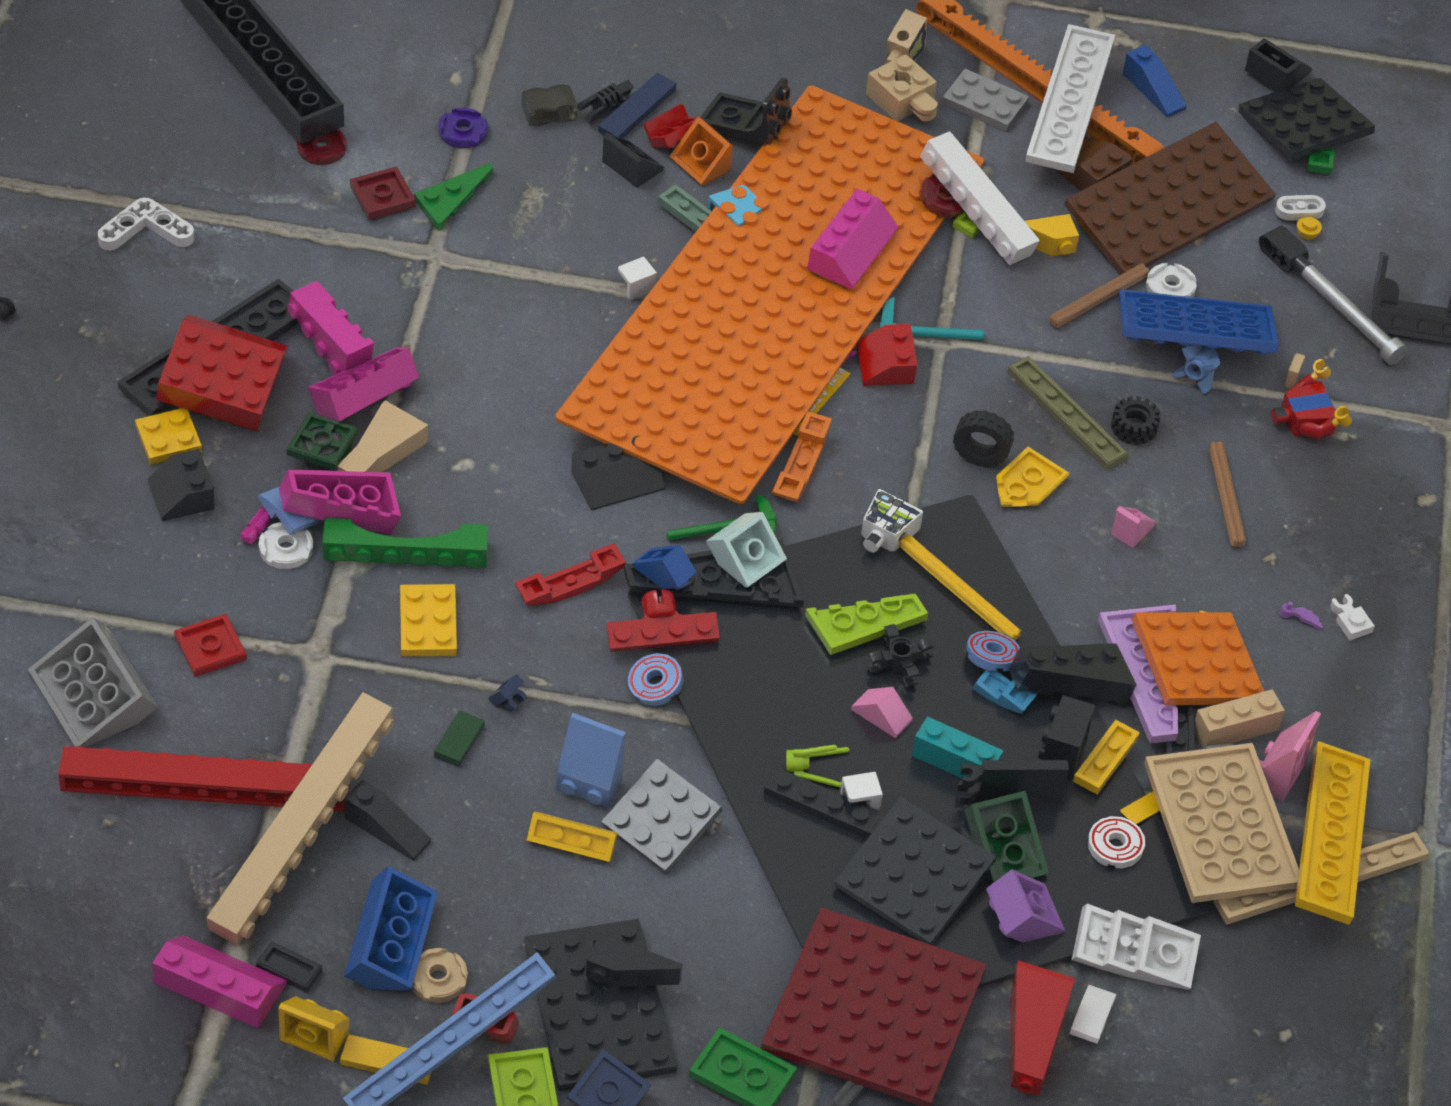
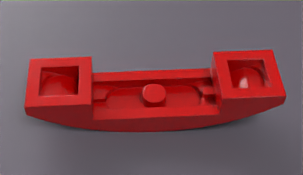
(573, 580)

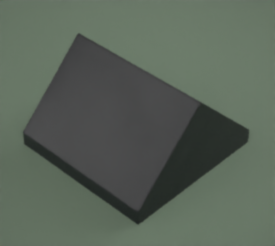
(629, 160)

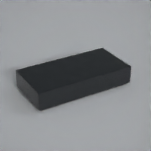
(290, 966)

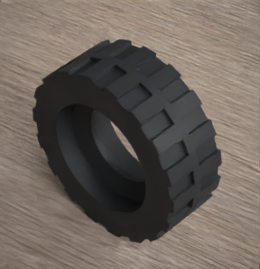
(988, 424)

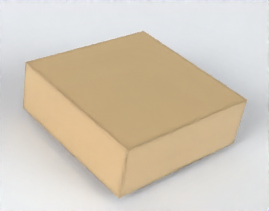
(1294, 370)

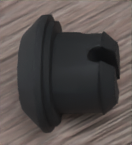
(6, 308)

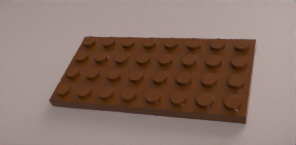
(1169, 199)

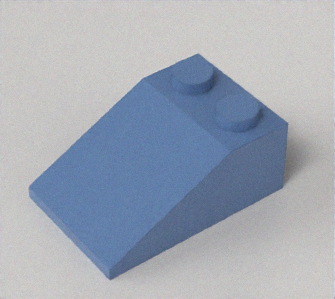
(591, 761)

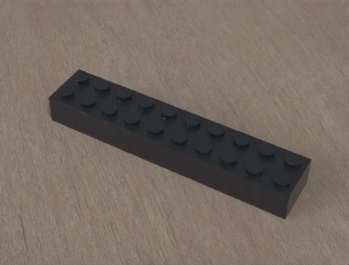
(271, 65)

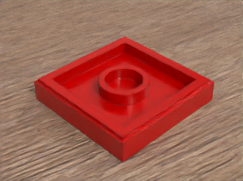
(210, 645)

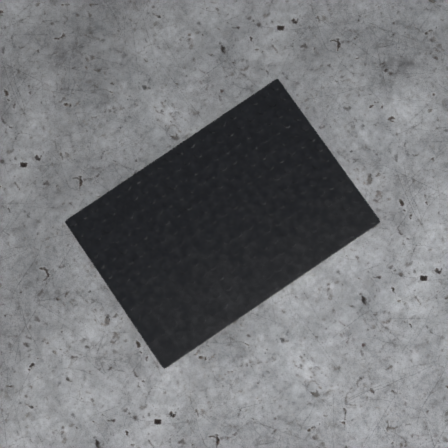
(780, 690)

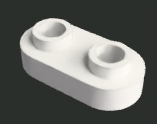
(1299, 206)

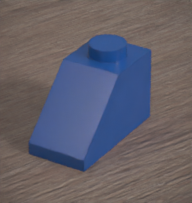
(666, 566)

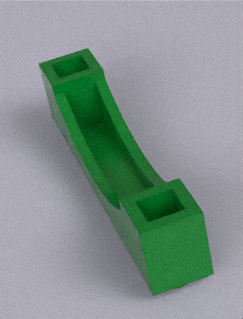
(457, 548)

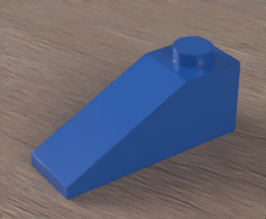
(1151, 77)

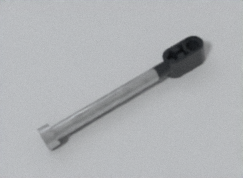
(1290, 253)

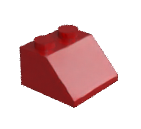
(888, 356)

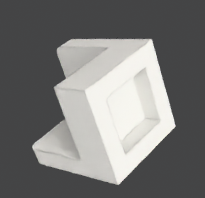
(639, 277)
(862, 788)

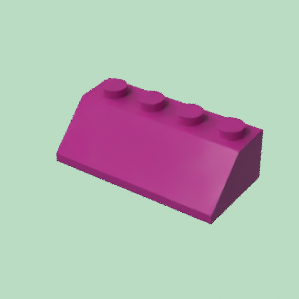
(852, 240)
(217, 980)

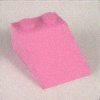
(1289, 755)

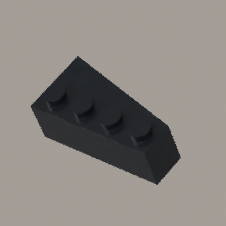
(1074, 671)

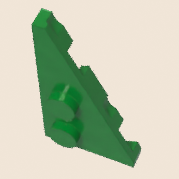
(448, 196)

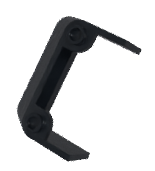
(1407, 317)

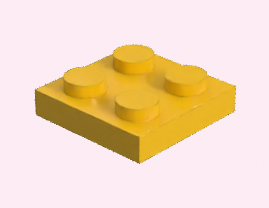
(167, 435)

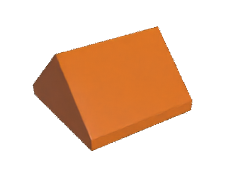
(703, 153)

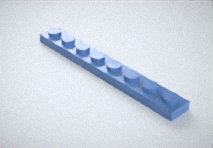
(453, 1034)

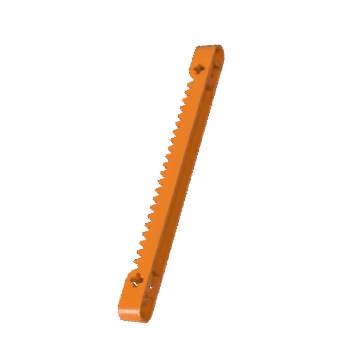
(1027, 73)

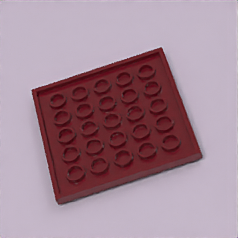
(874, 1007)

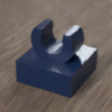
(506, 693)

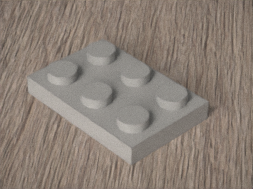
(985, 100)

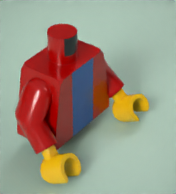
(1309, 408)

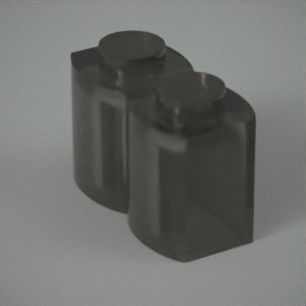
(549, 105)

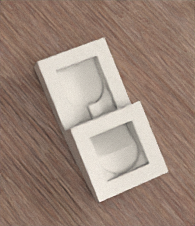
(1092, 1014)

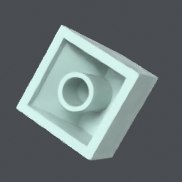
(747, 548)

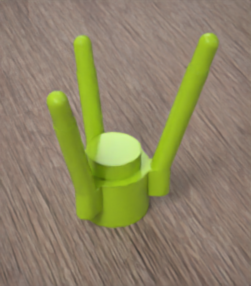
(798, 760)

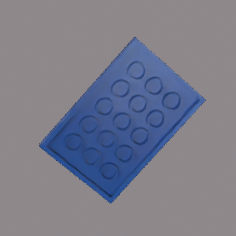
(1197, 321)

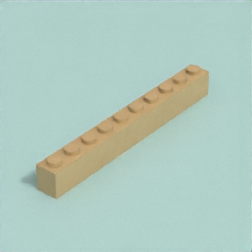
(300, 819)

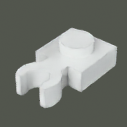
(1351, 620)

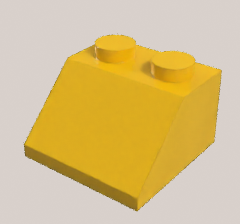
(313, 1027)

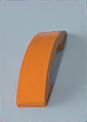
(803, 457)

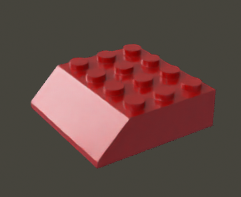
(221, 372)

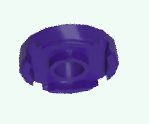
(463, 138)

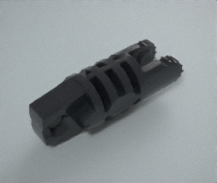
(606, 99)

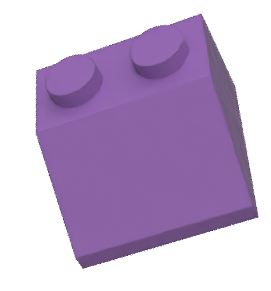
(1024, 907)

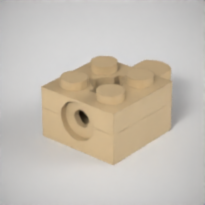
(903, 89)

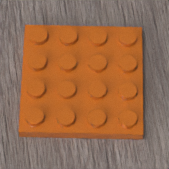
(1196, 657)

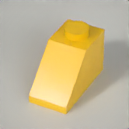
(1055, 234)

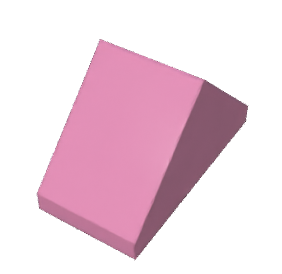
(1131, 525)
(884, 710)

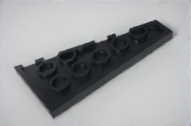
(715, 583)

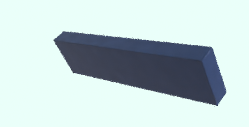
(638, 106)

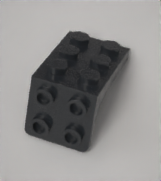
(749, 117)

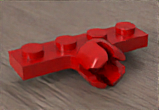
(662, 626)

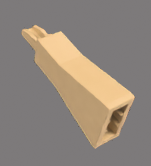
(386, 441)

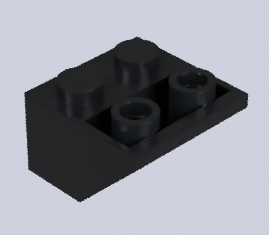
(1275, 66)

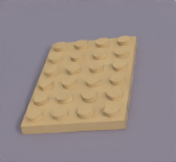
(1222, 822)

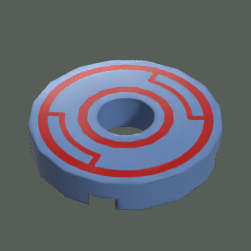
(984, 642)
(652, 666)

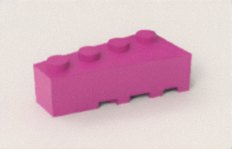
(363, 384)

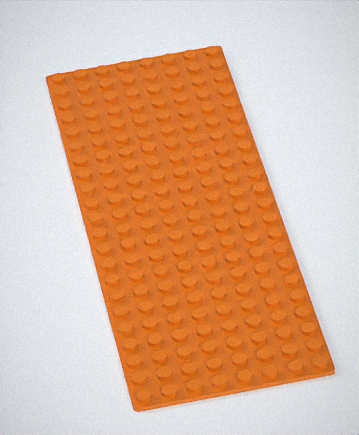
(737, 326)

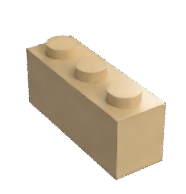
(1239, 719)

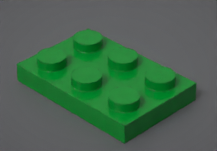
(742, 1070)

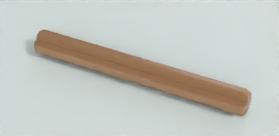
(1098, 296)
(1227, 494)

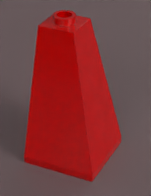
(1036, 1018)

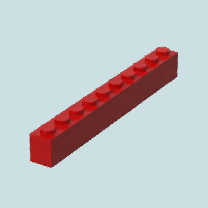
(181, 776)

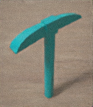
(887, 318)

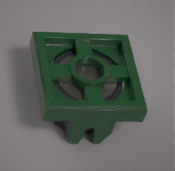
(321, 443)

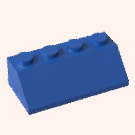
(391, 932)

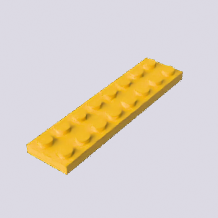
(1333, 833)

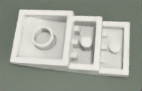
(1136, 947)

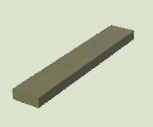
(1067, 413)

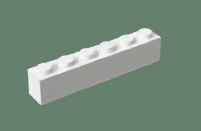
(979, 198)

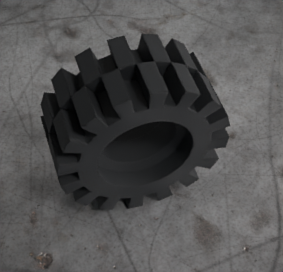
(1134, 431)

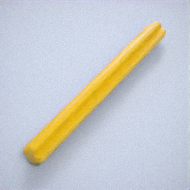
(959, 587)

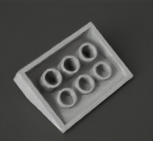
(92, 685)

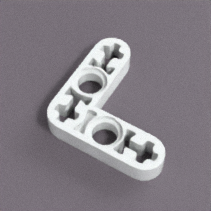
(149, 216)

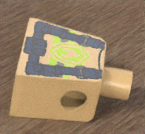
(907, 37)

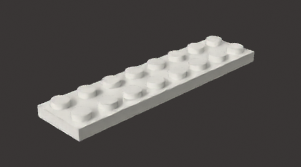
(1070, 98)

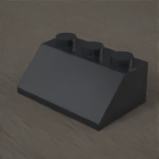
(612, 476)

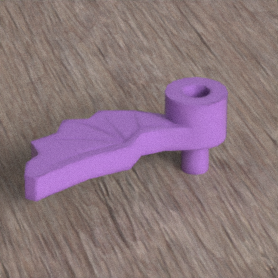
(1302, 613)

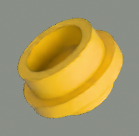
(1308, 227)

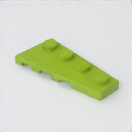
(856, 624)

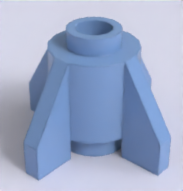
(1199, 365)

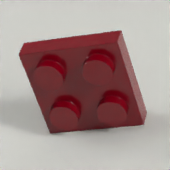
(382, 193)

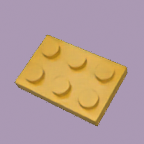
(428, 620)

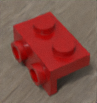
(669, 127)

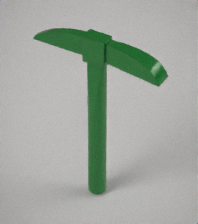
(762, 504)

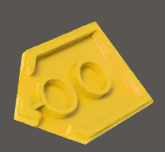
(1028, 479)

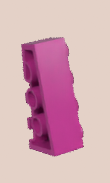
(329, 328)
(358, 496)

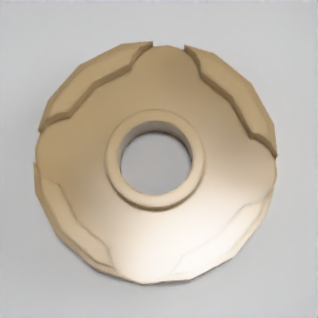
(440, 989)

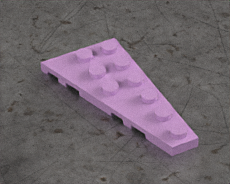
(1157, 719)

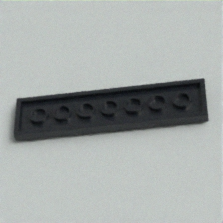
(260, 314)

